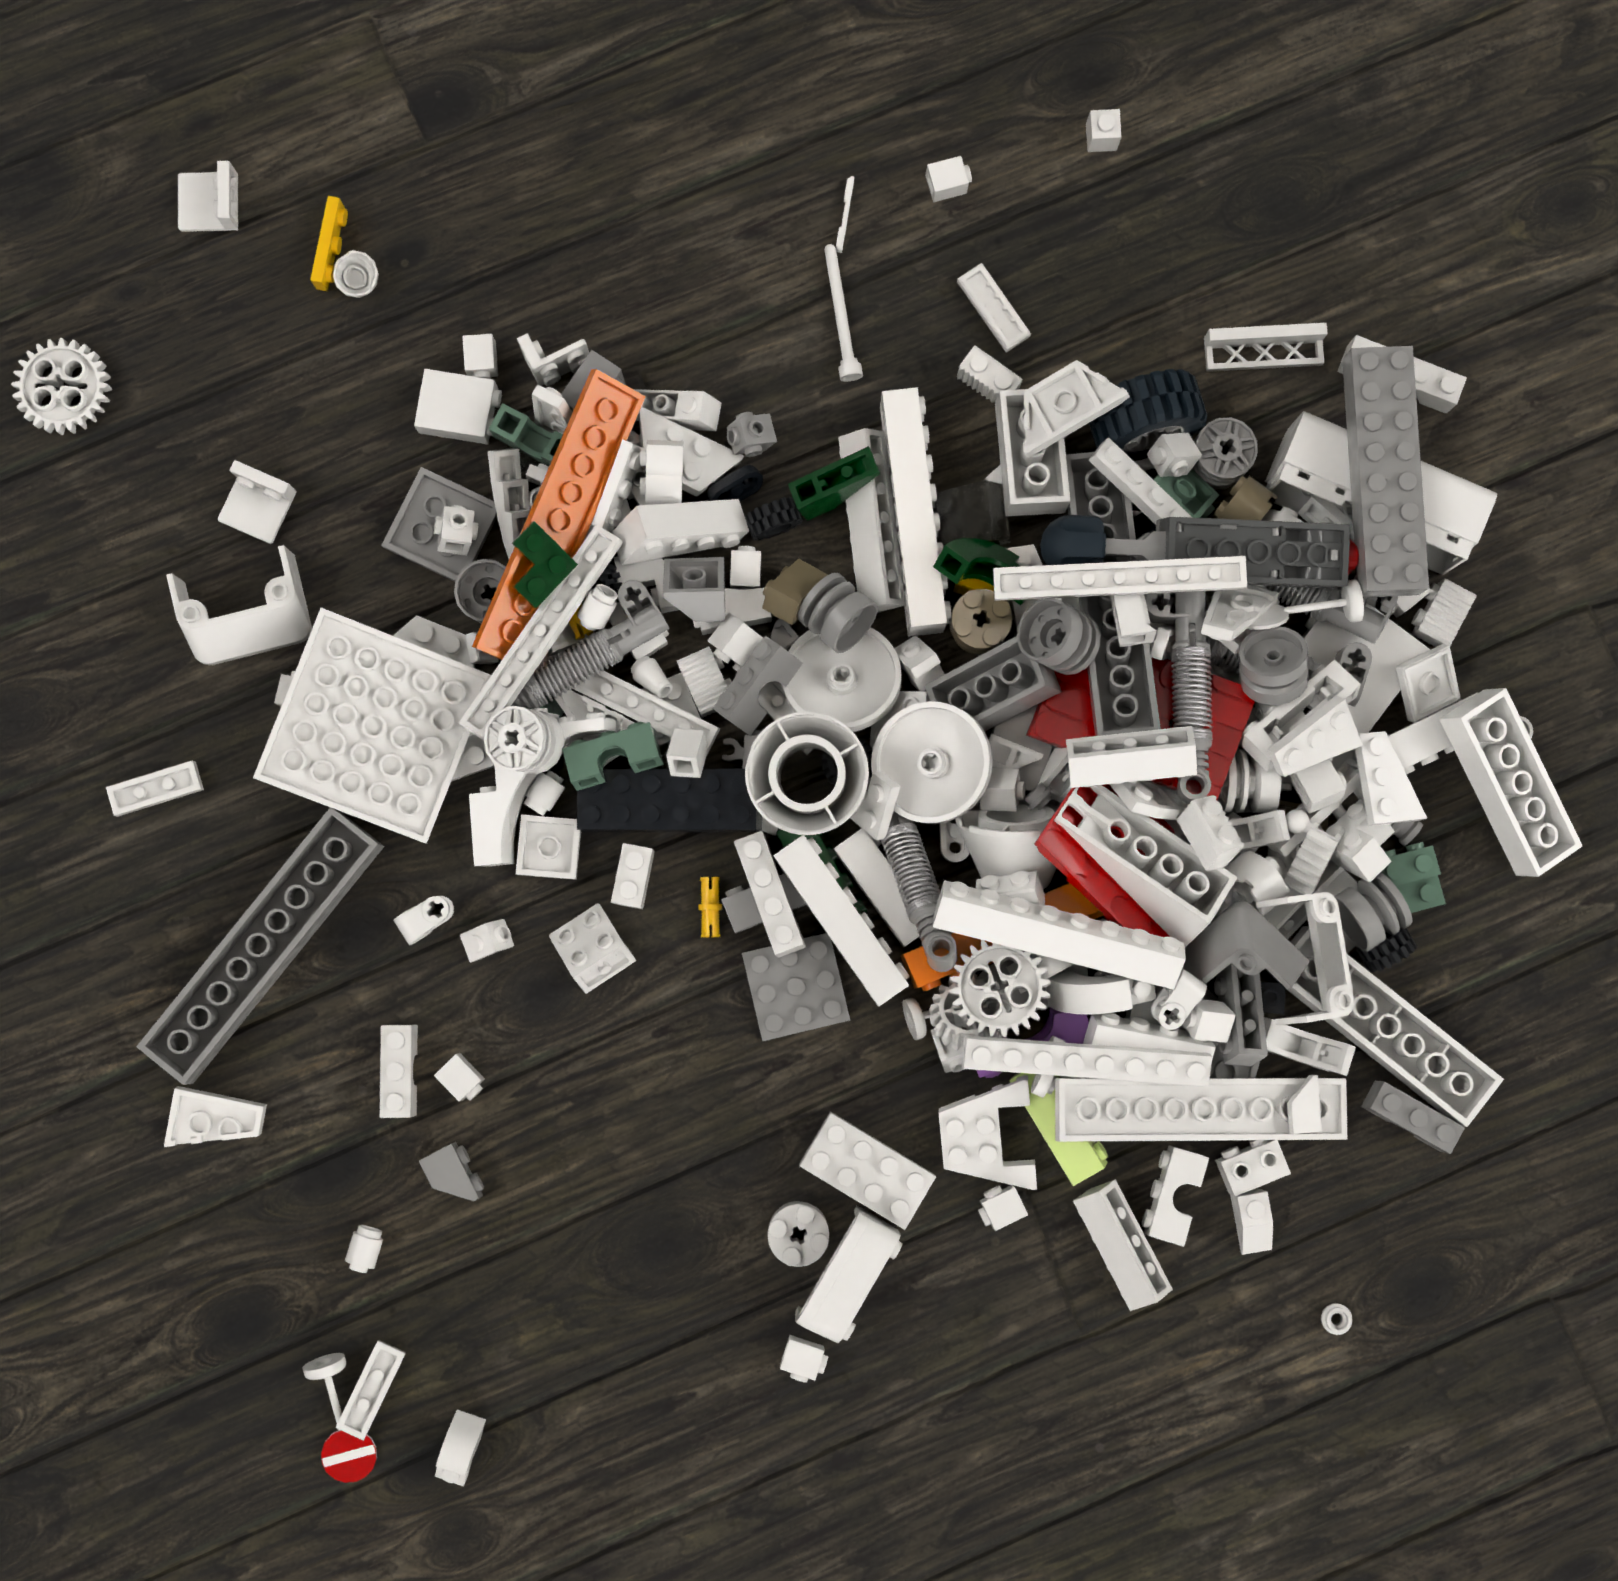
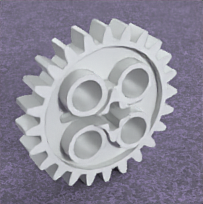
(64, 361)
(973, 997)

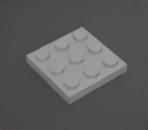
(413, 526)
(796, 989)

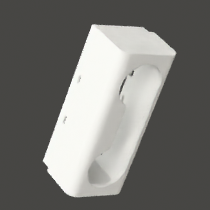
(1452, 506)

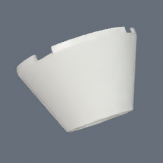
(793, 734)
(1005, 840)

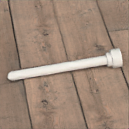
(850, 367)

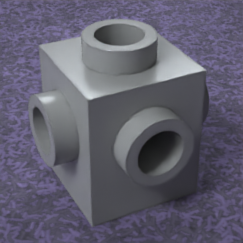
(751, 434)

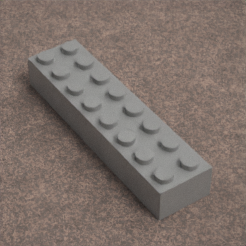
(1385, 471)

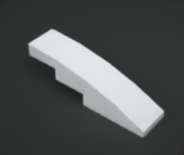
(509, 494)

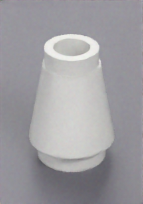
(650, 676)

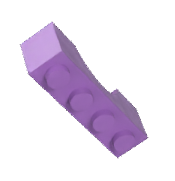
(1059, 1024)

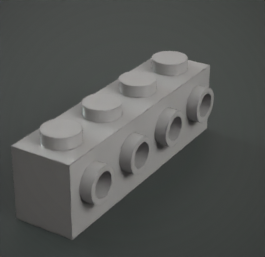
(1248, 1035)

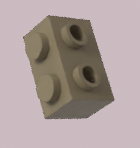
(789, 590)

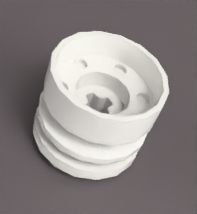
(524, 740)
(1250, 782)

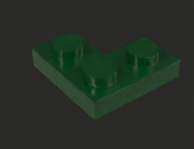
(549, 563)

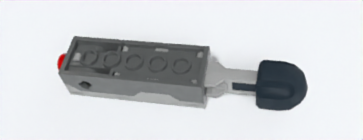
(1274, 550)

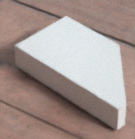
(1010, 754)
(1304, 1108)

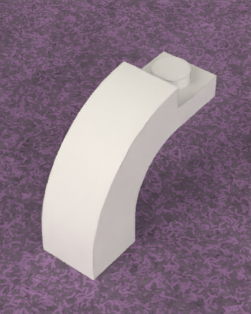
(1257, 829)
(1096, 995)
(1308, 1048)

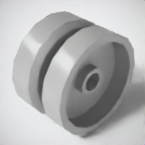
(1273, 665)

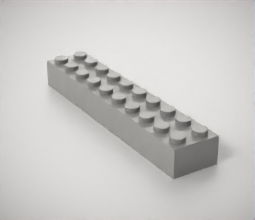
(1118, 676)
(260, 947)

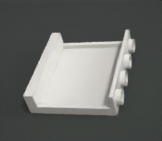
(1382, 681)

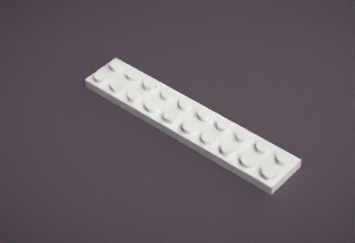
(1175, 1112)

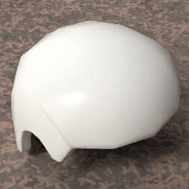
(355, 274)

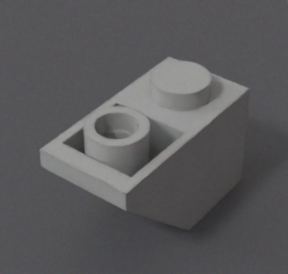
(450, 1173)

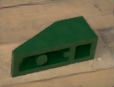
(833, 483)

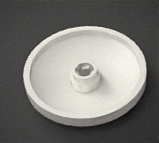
(849, 685)
(936, 759)

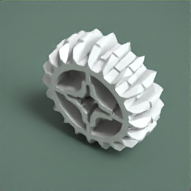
(945, 1018)

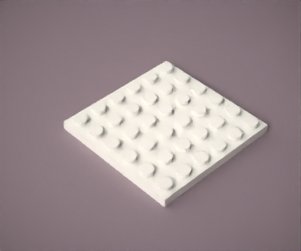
(371, 726)

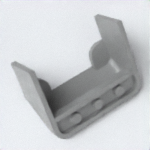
(1246, 941)

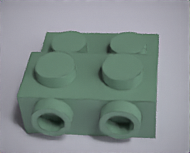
(1190, 493)
(1416, 876)

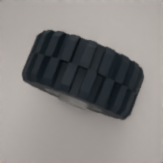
(1157, 405)

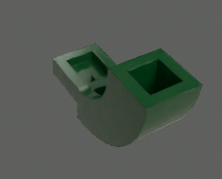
(974, 560)

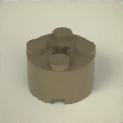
(1248, 503)
(964, 626)

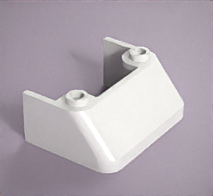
(247, 632)
(1328, 954)
(849, 1277)

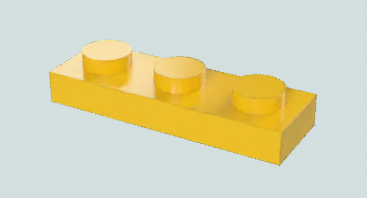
(329, 243)

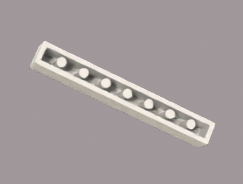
(1059, 934)

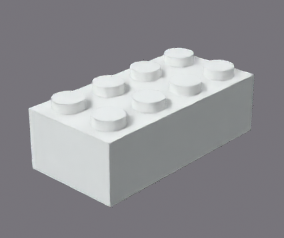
(1034, 483)
(867, 1170)

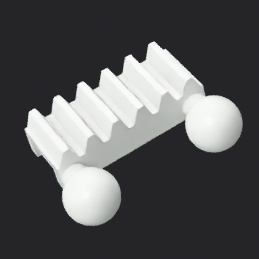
(1312, 856)

